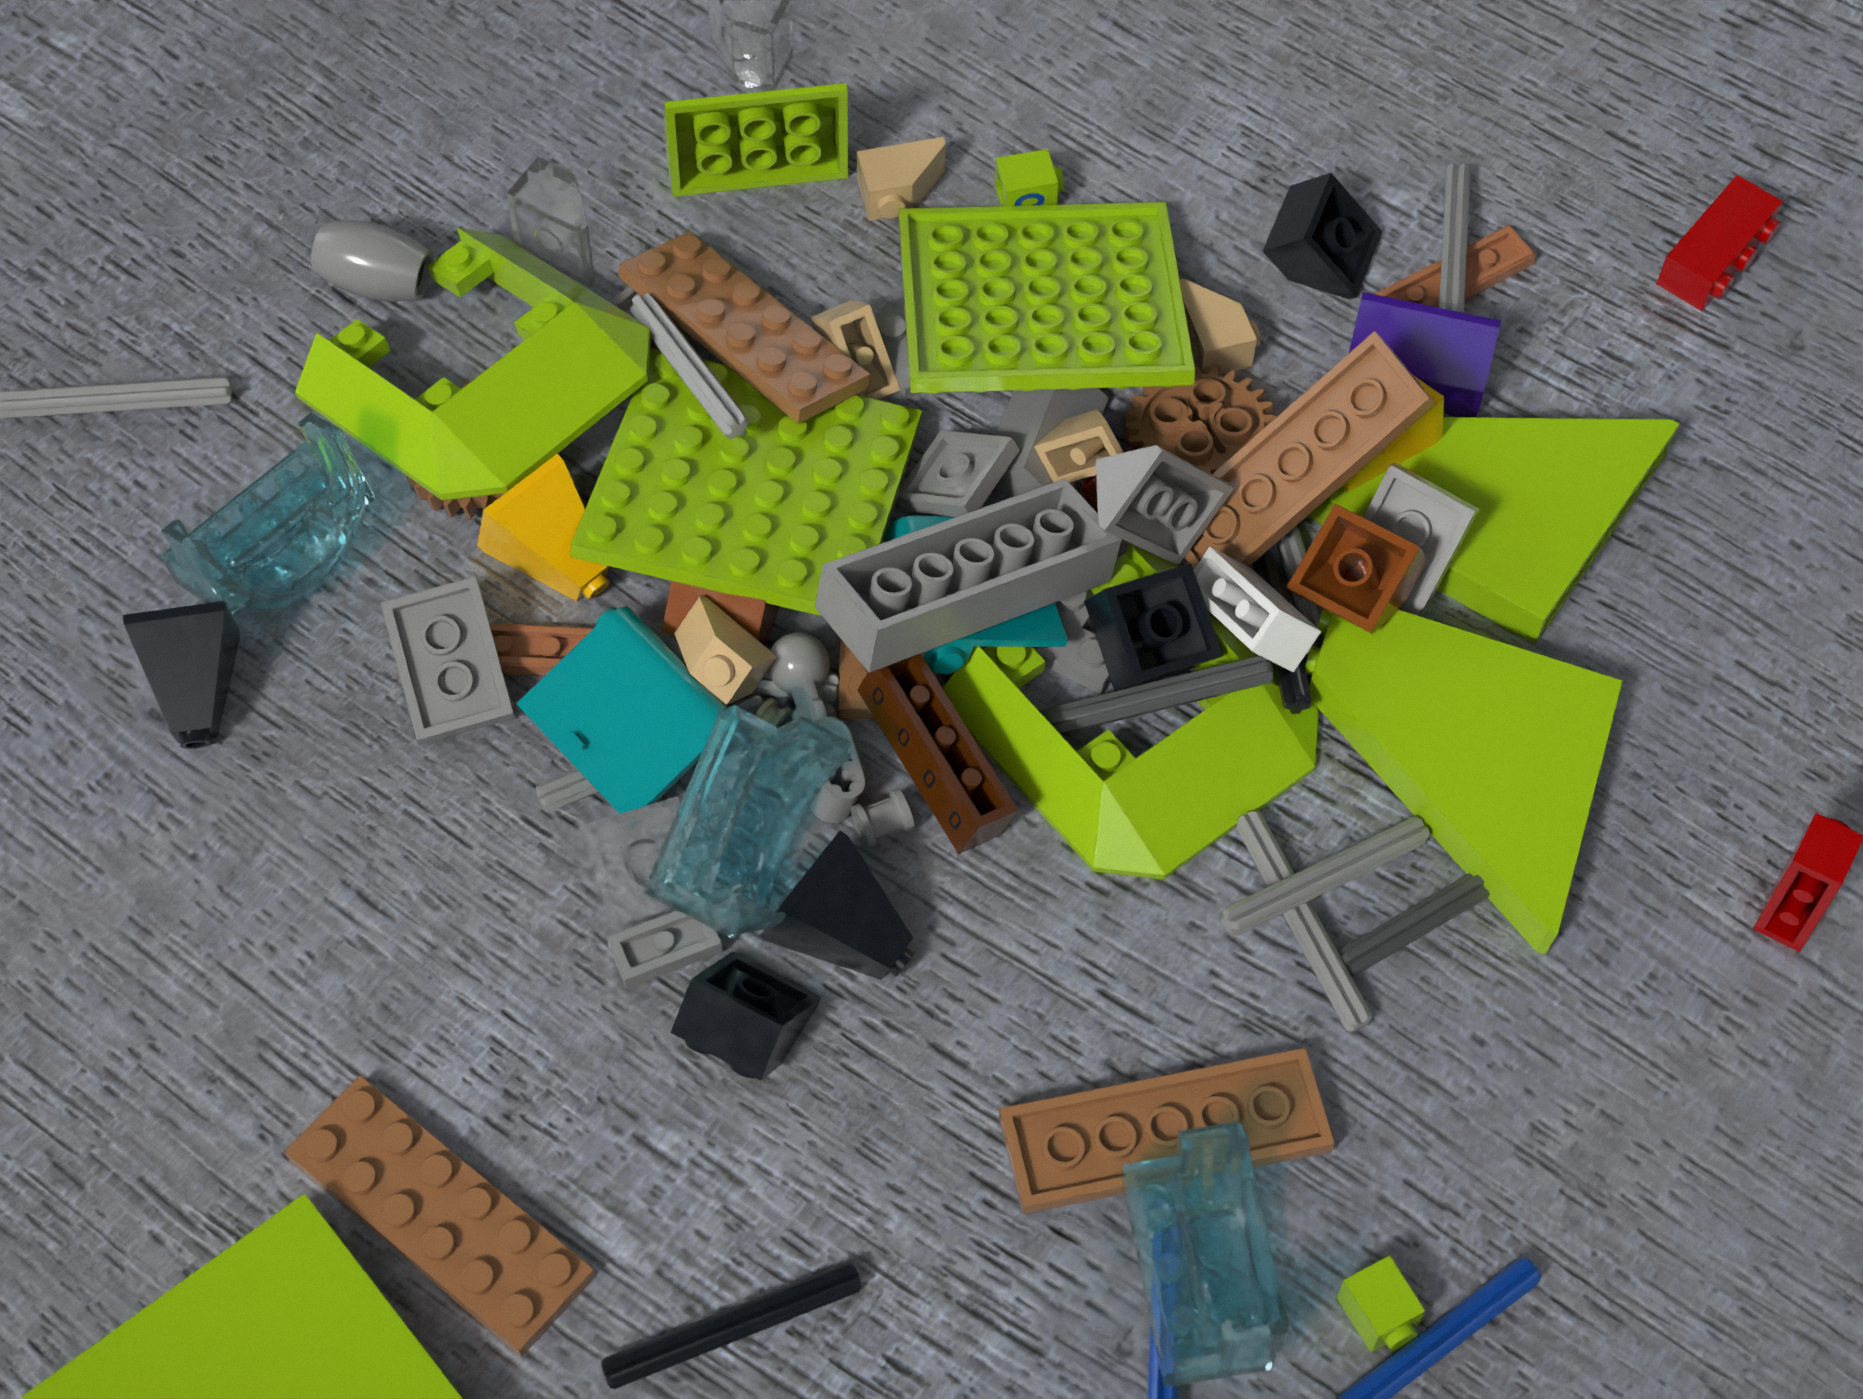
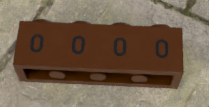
(938, 752)

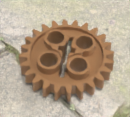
(1201, 420)

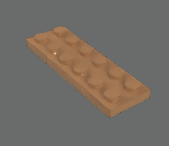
(745, 327)
(1312, 450)
(1076, 1143)
(440, 1215)

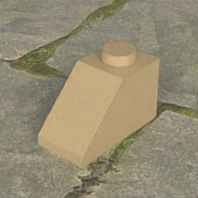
(899, 175)
(1218, 330)
(857, 335)
(1075, 445)
(721, 652)

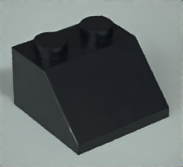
(1323, 237)
(1153, 627)
(743, 1015)

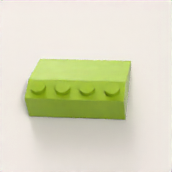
(757, 139)

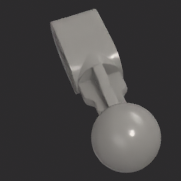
(800, 671)

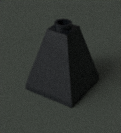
(188, 665)
(843, 916)

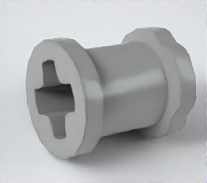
(882, 817)

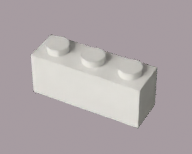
(1254, 610)

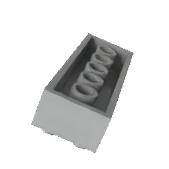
(965, 574)

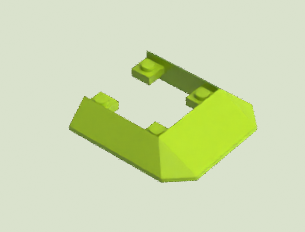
(514, 416)
(1151, 809)

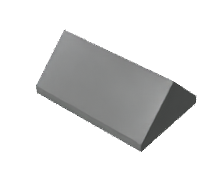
(1031, 418)
(1157, 500)

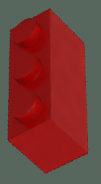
(1720, 243)
(1808, 881)

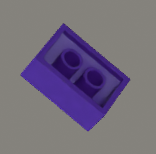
(1436, 345)

